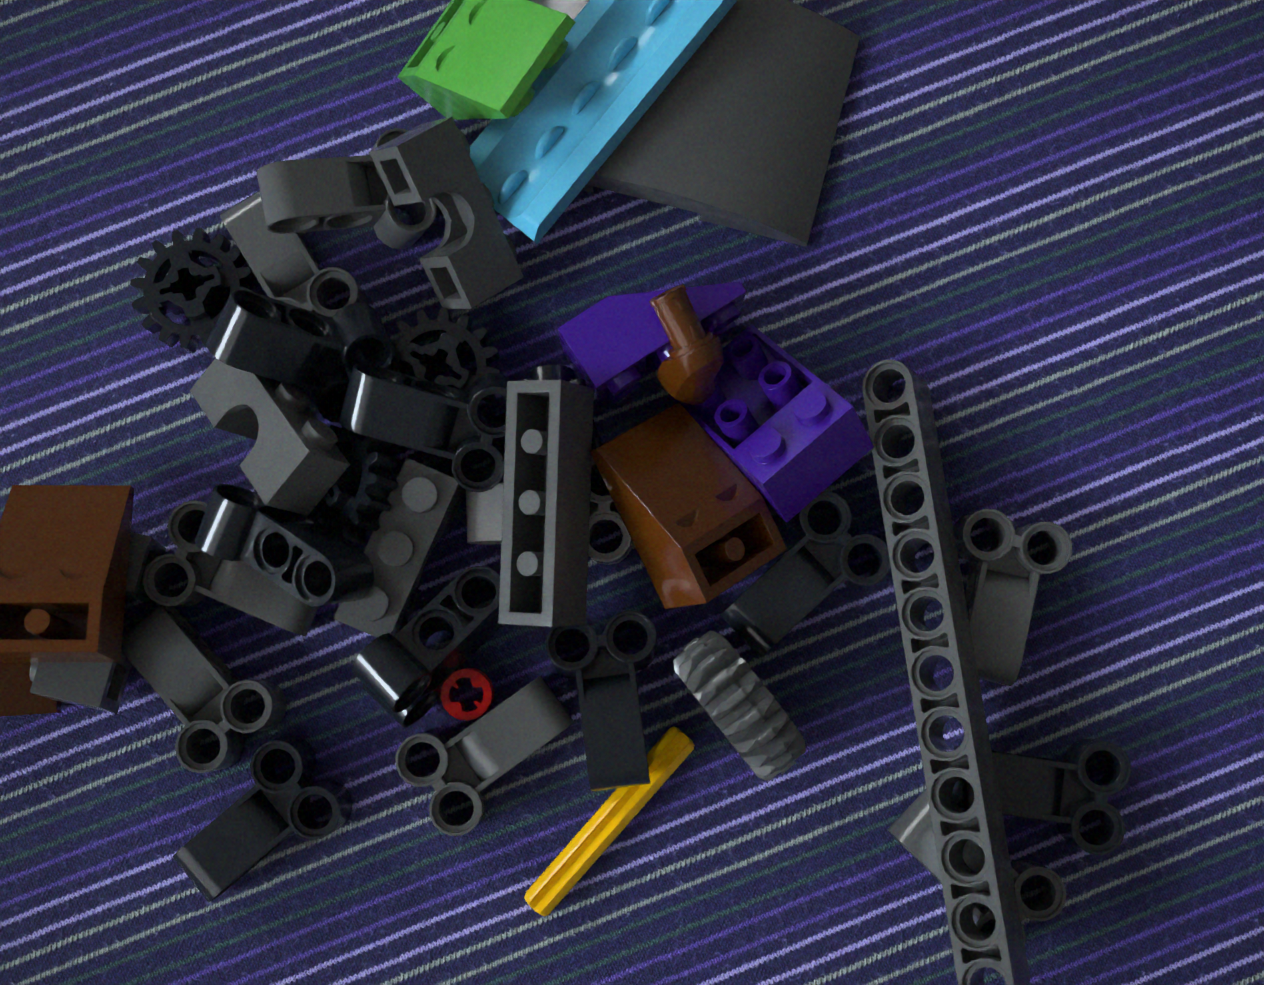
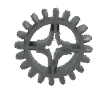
(740, 705)

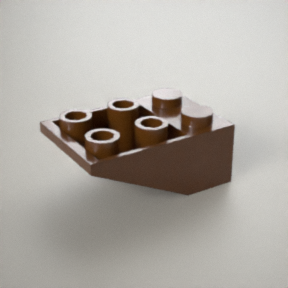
(686, 508)
(64, 573)

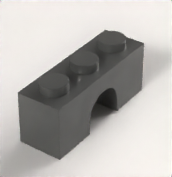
(474, 253)
(293, 450)
(401, 547)
(98, 684)

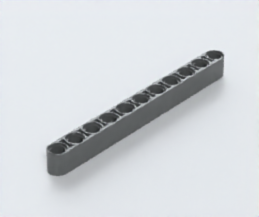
(963, 697)

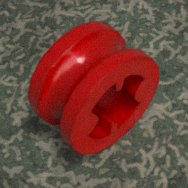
(457, 707)

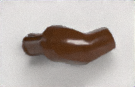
(694, 354)

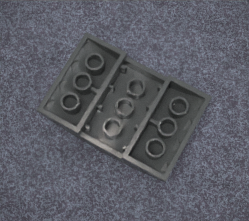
(741, 122)

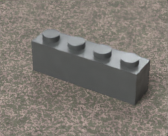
(546, 503)

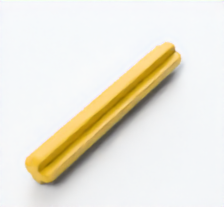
(607, 824)

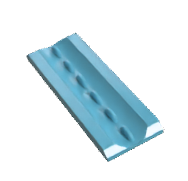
(587, 104)

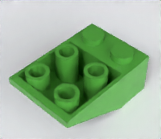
(486, 57)

